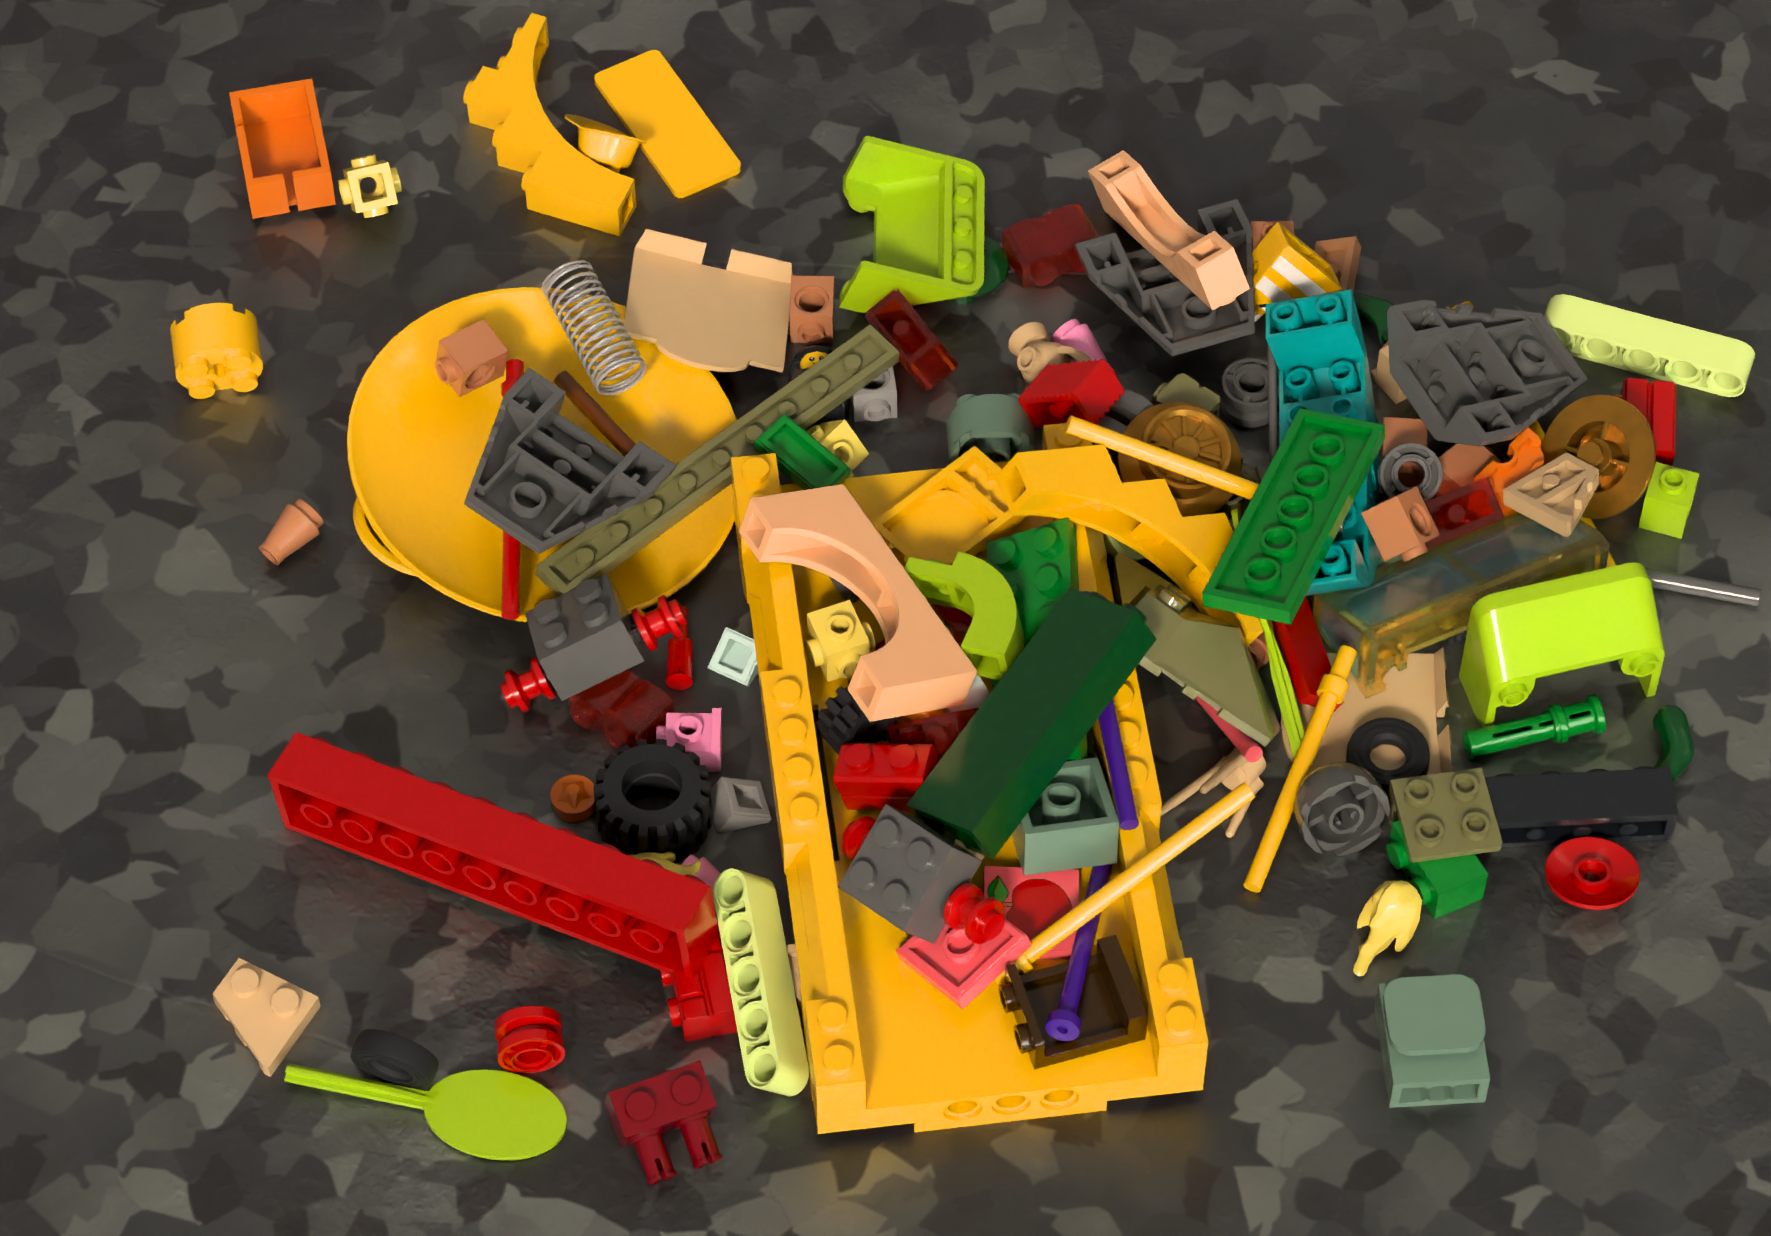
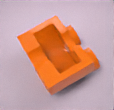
(1525, 458)

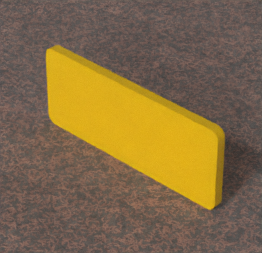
(664, 113)

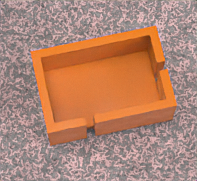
(282, 148)

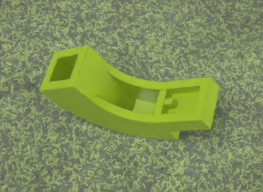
(984, 594)

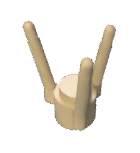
(1231, 772)

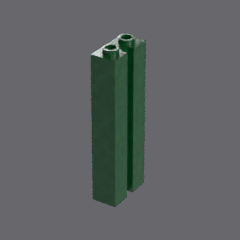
(1032, 721)

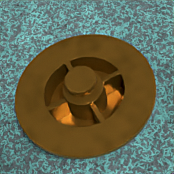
(1190, 433)
(1611, 438)

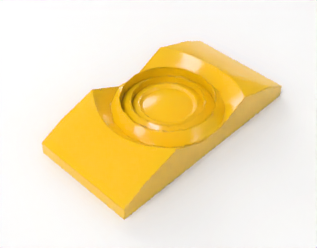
(950, 513)

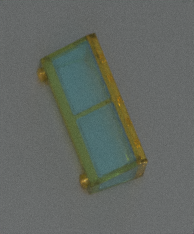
(1434, 593)

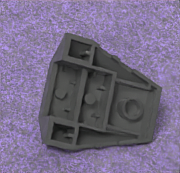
(1160, 300)
(1478, 372)
(550, 477)

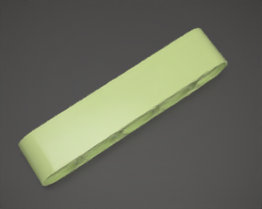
(1651, 346)
(760, 982)

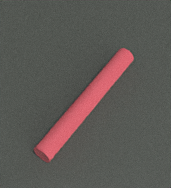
(1244, 743)

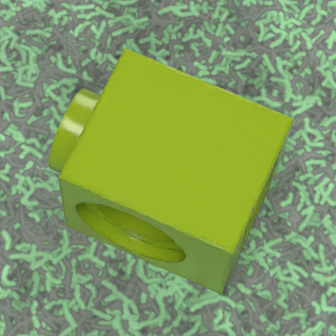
(1668, 500)

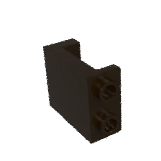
(1107, 1008)

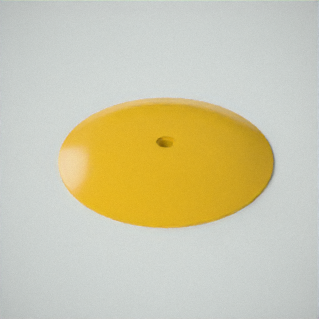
(421, 443)

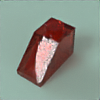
(1463, 511)

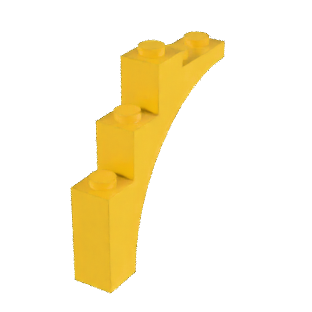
(555, 175)
(1140, 514)

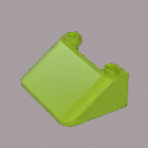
(924, 224)

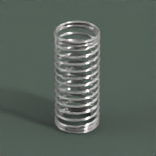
(576, 293)

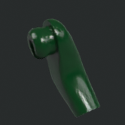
(1374, 311)
(1675, 739)

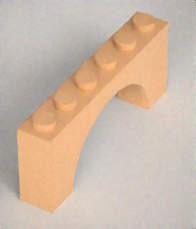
(830, 533)

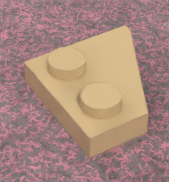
(1555, 493)
(264, 1011)

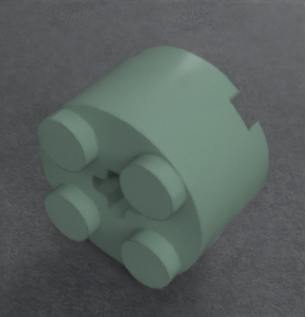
(991, 424)

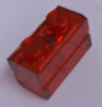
(918, 346)

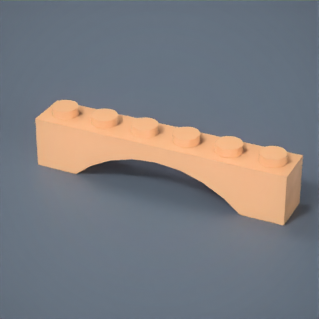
(1199, 261)

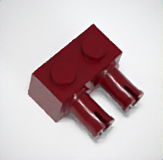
(662, 1103)

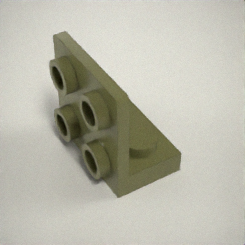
(1444, 815)

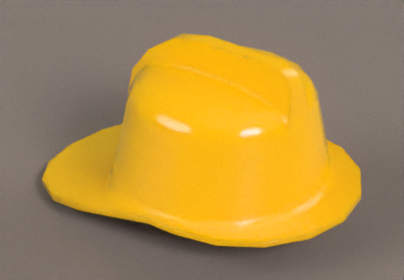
(604, 143)

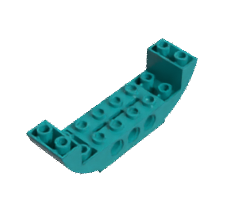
(1328, 371)

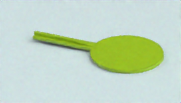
(1280, 678)
(472, 1110)

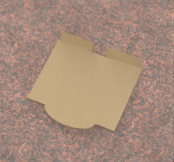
(705, 312)
(1410, 695)

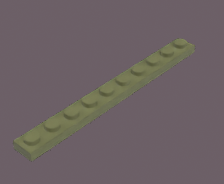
(709, 467)

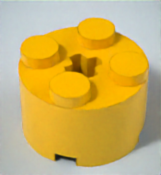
(216, 350)

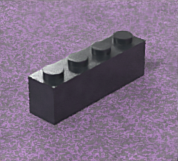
(1593, 803)

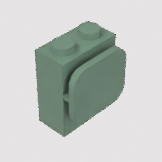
(1432, 1040)

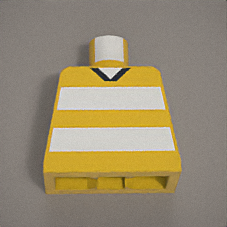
(1288, 270)

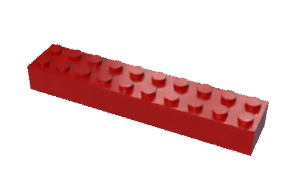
(494, 855)

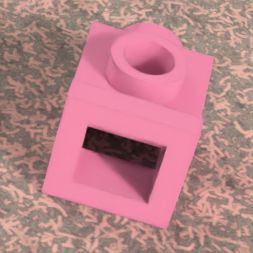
(698, 733)

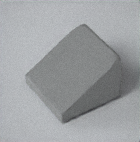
(738, 804)

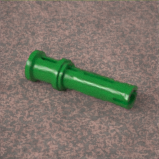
(1555, 724)

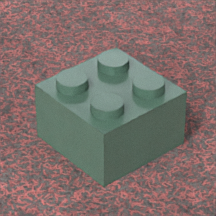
(1069, 823)

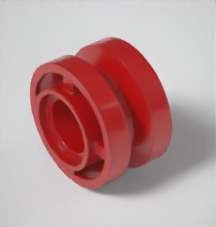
(529, 1039)

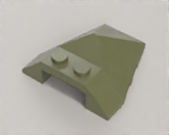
(1207, 661)

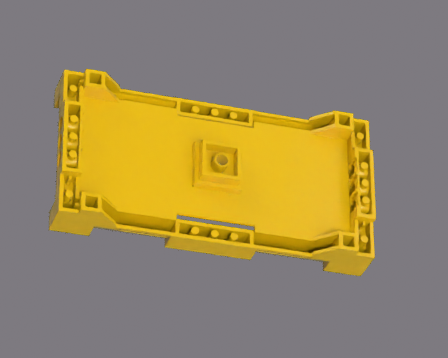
(874, 1029)

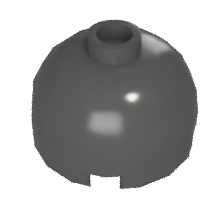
(1340, 808)

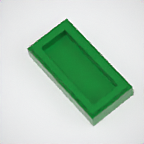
(801, 455)

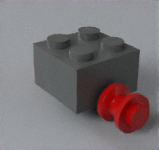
(586, 641)
(917, 878)

